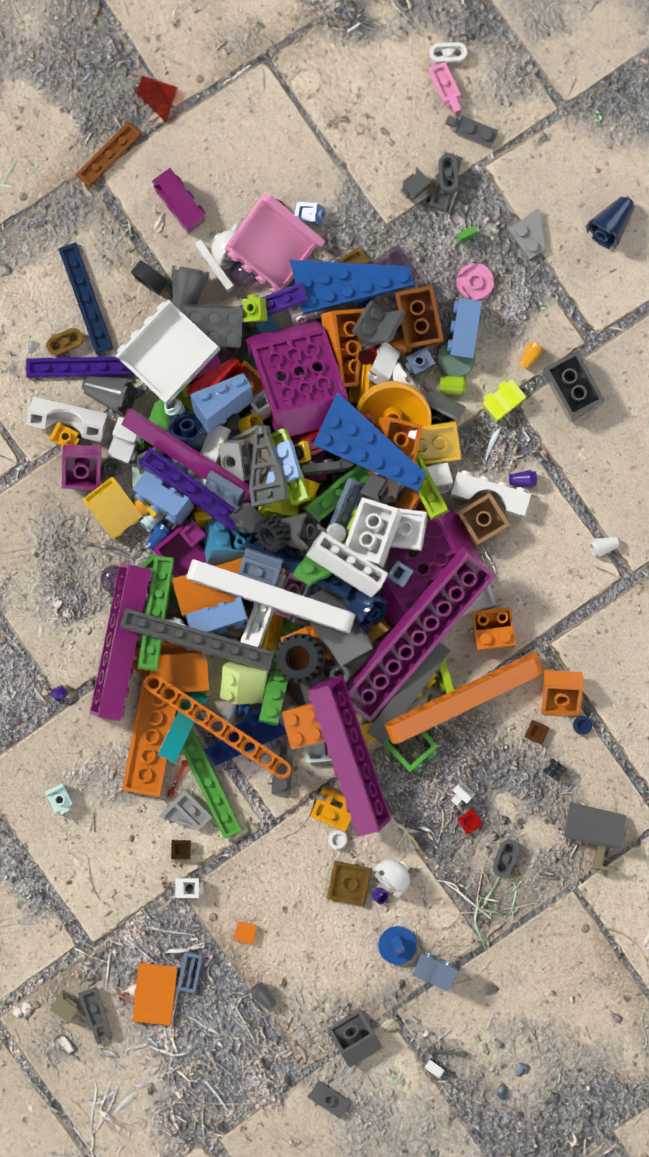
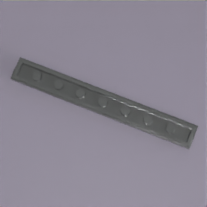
(197, 639)

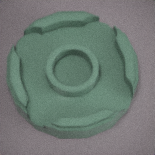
(454, 365)

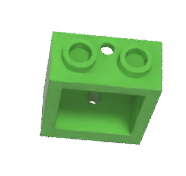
(415, 766)

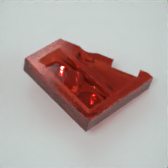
(157, 95)

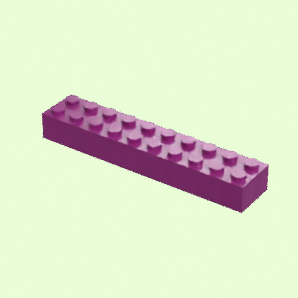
(418, 633)

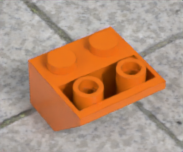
(493, 629)

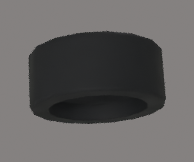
(149, 277)

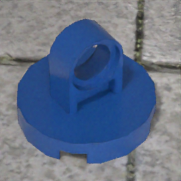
(397, 945)

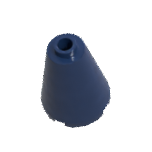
(611, 222)
(188, 429)
(366, 608)

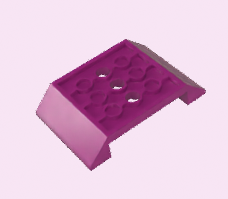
(298, 401)
(441, 543)

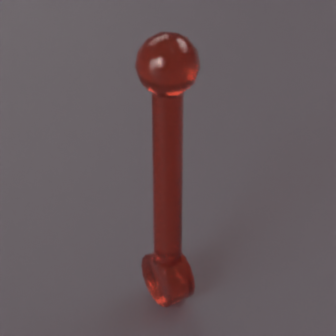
(170, 792)

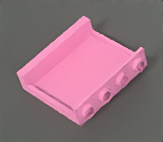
(268, 242)

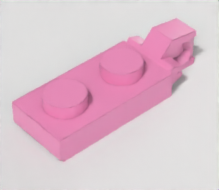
(446, 86)

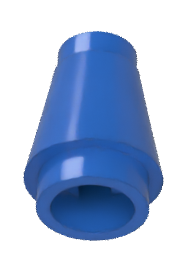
(158, 535)

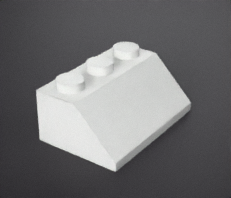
(373, 531)

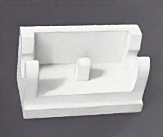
(384, 363)

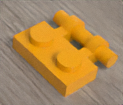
(330, 814)

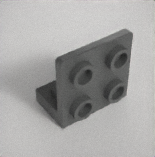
(376, 325)

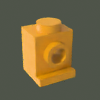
(59, 431)

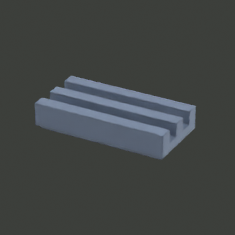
(193, 956)

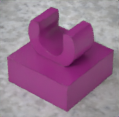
(193, 533)

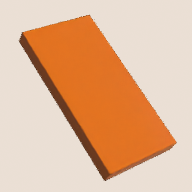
(195, 596)

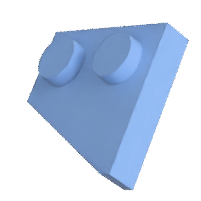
(288, 460)

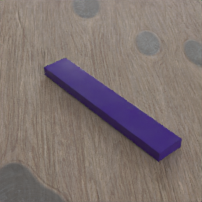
(76, 367)
(189, 487)

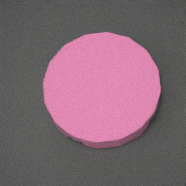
(475, 281)

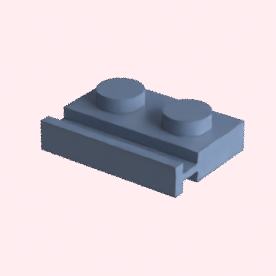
(224, 489)
(260, 566)

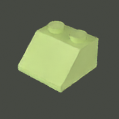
(243, 683)

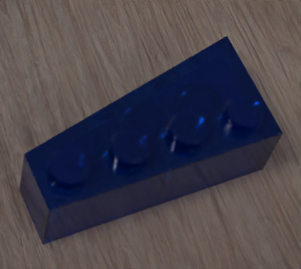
(263, 733)

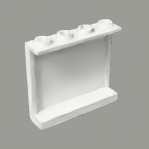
(167, 351)

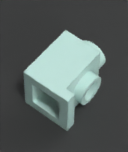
(55, 792)

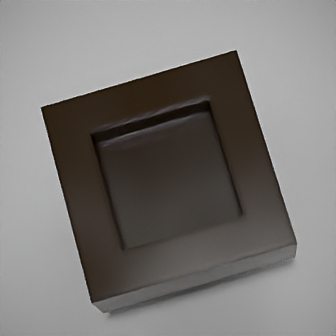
(181, 849)

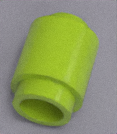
(453, 385)

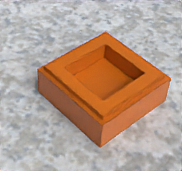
(245, 932)

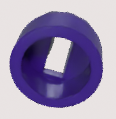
(59, 693)
(384, 895)

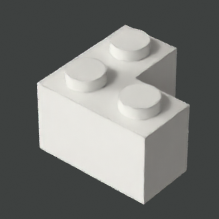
(123, 444)

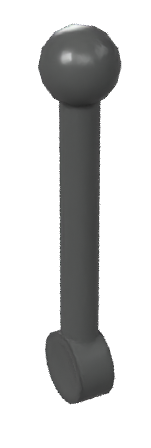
(431, 1050)

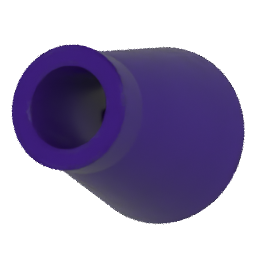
(524, 479)

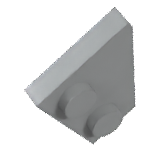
(529, 235)
(187, 811)

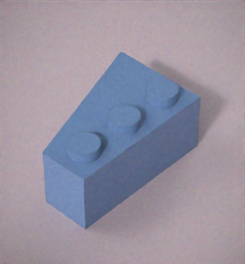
(464, 328)
(221, 400)
(162, 498)
(220, 617)

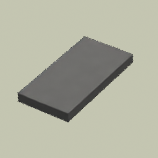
(341, 646)

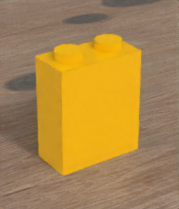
(112, 508)

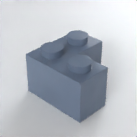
(435, 972)

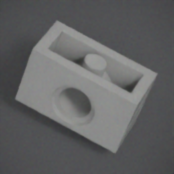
(240, 452)

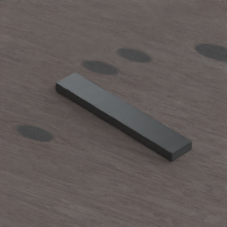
(408, 692)

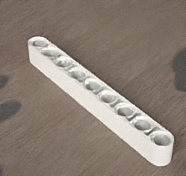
(270, 596)

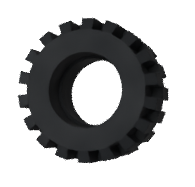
(284, 658)

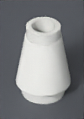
(603, 546)

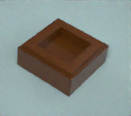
(536, 732)

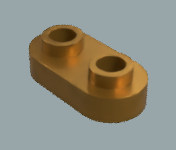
(64, 340)

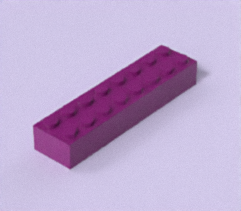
(119, 643)
(349, 755)

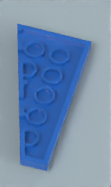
(343, 283)
(360, 442)

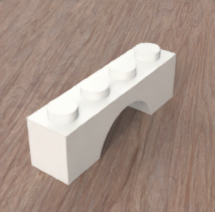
(88, 422)
(440, 474)
(514, 500)

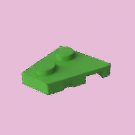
(311, 571)

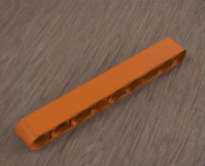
(464, 698)
(209, 722)

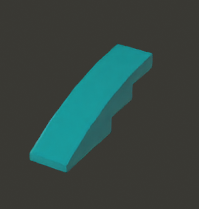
(180, 730)

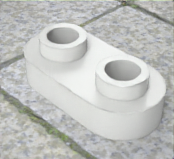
(447, 51)

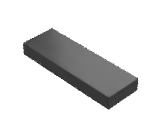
(439, 198)

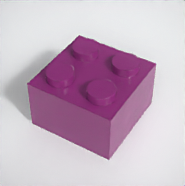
(81, 467)

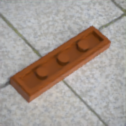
(108, 154)

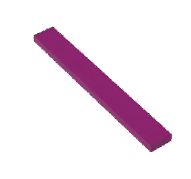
(179, 450)

